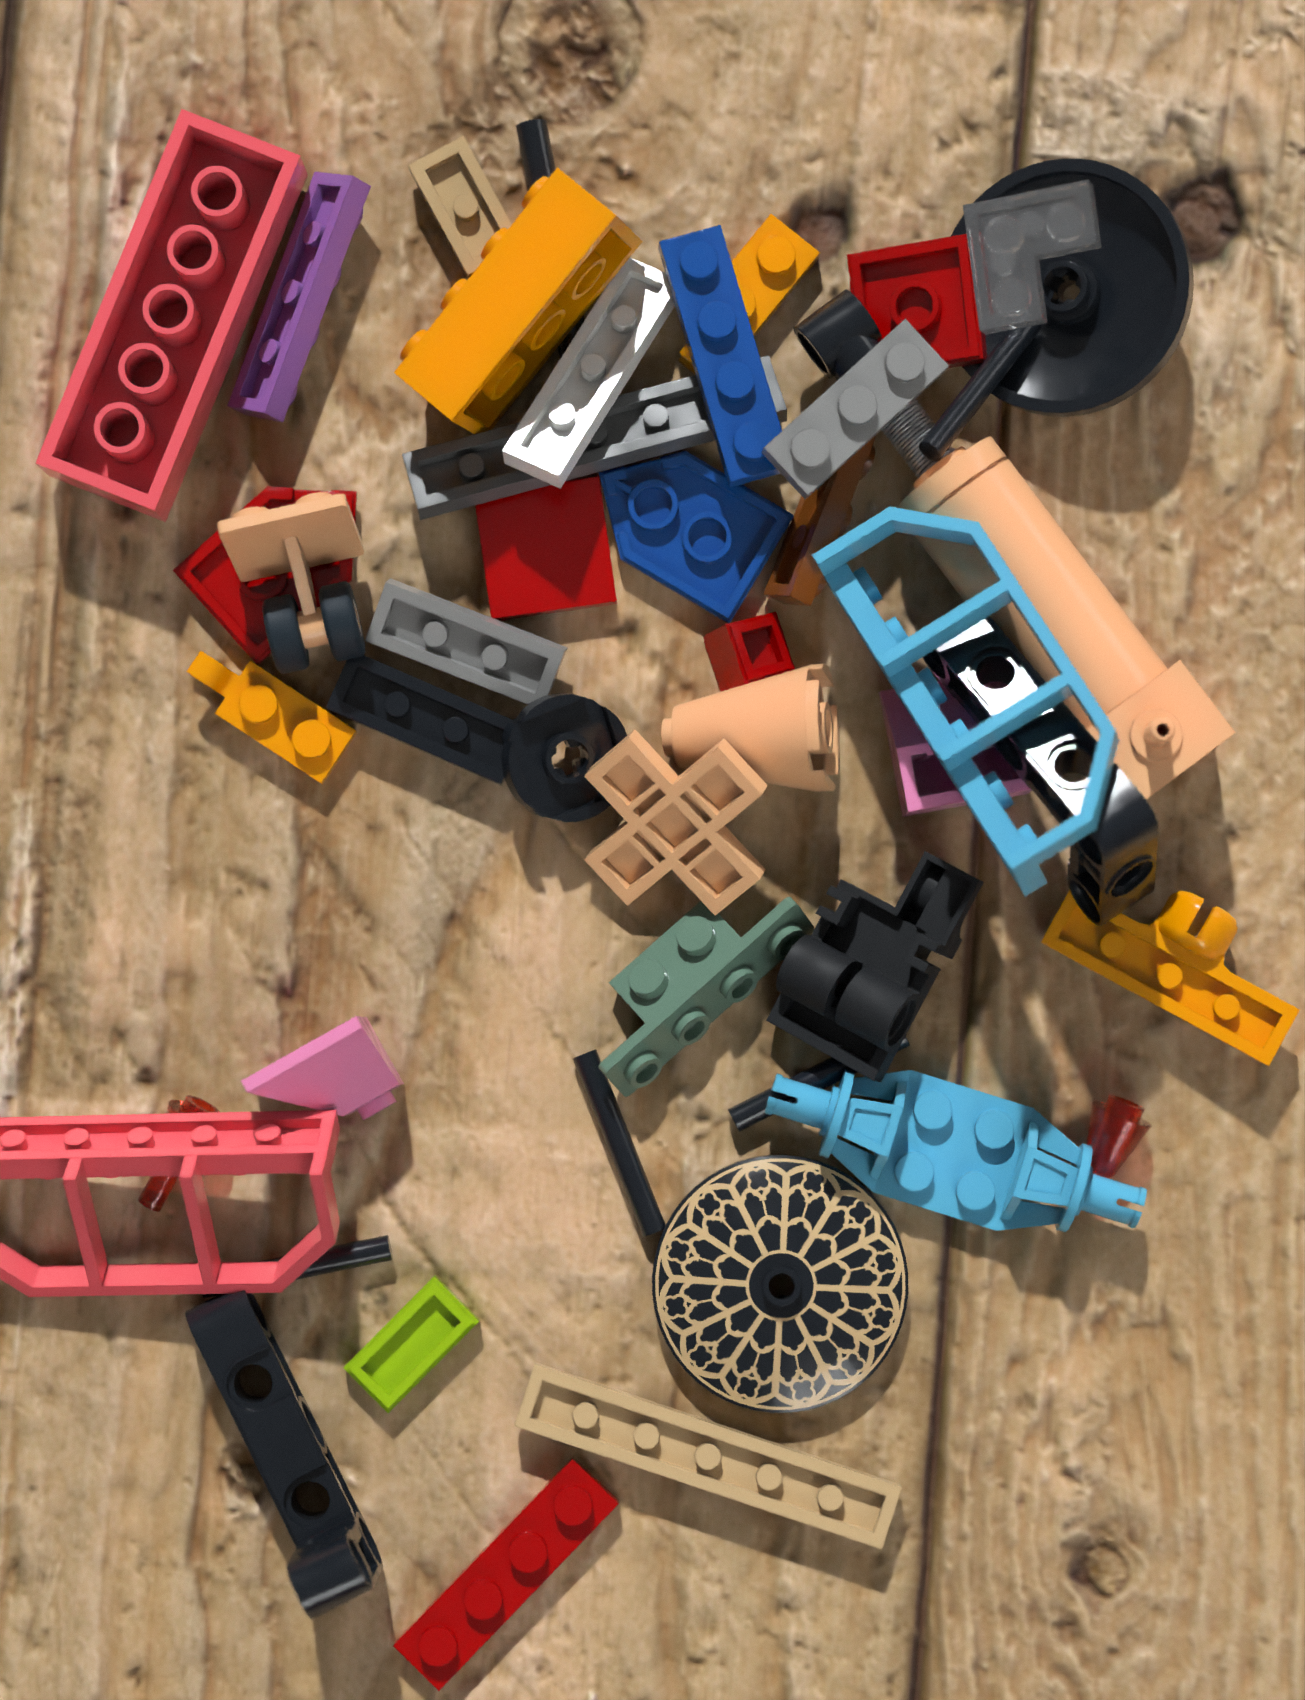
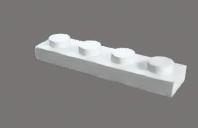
(591, 374)

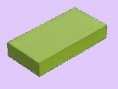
(411, 1344)

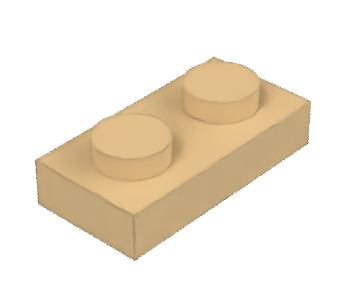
(460, 200)

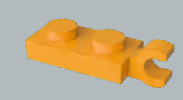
(767, 272)
(276, 716)

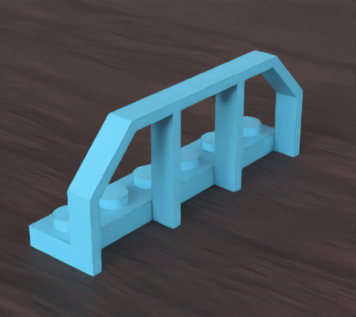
(922, 694)

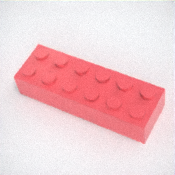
(173, 315)

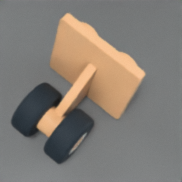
(293, 540)

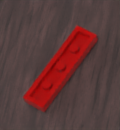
(506, 1573)

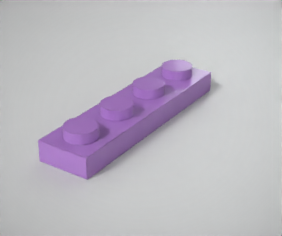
(299, 296)

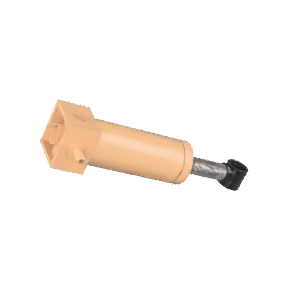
(1156, 710)

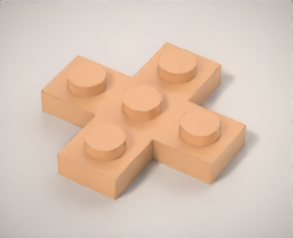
(675, 822)

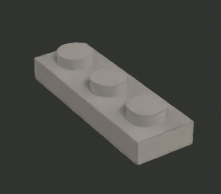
(855, 409)
(465, 643)

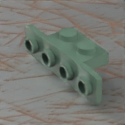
(691, 981)

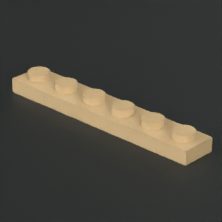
(708, 1455)

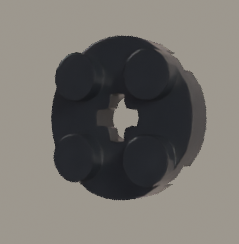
(532, 742)

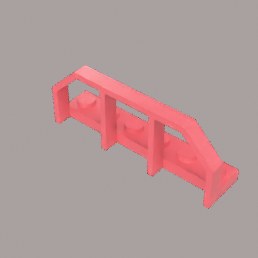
(172, 1147)

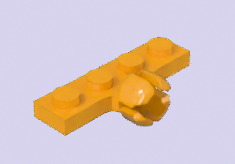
(1178, 970)

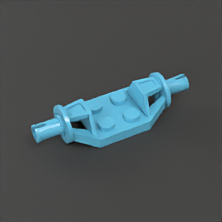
(956, 1151)

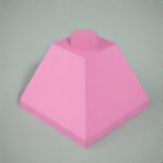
(333, 1072)

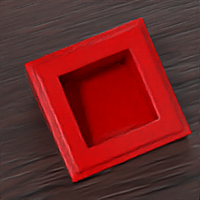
(748, 651)

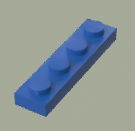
(722, 352)

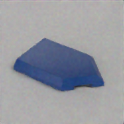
(693, 530)

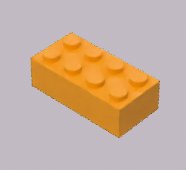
(517, 303)

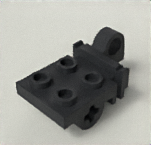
(866, 966)

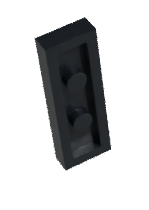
(421, 716)

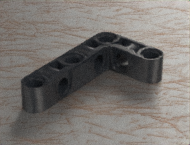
(1116, 861)
(334, 1547)

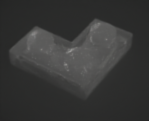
(1012, 236)

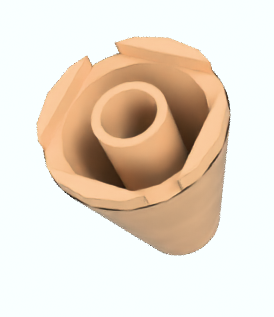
(771, 723)

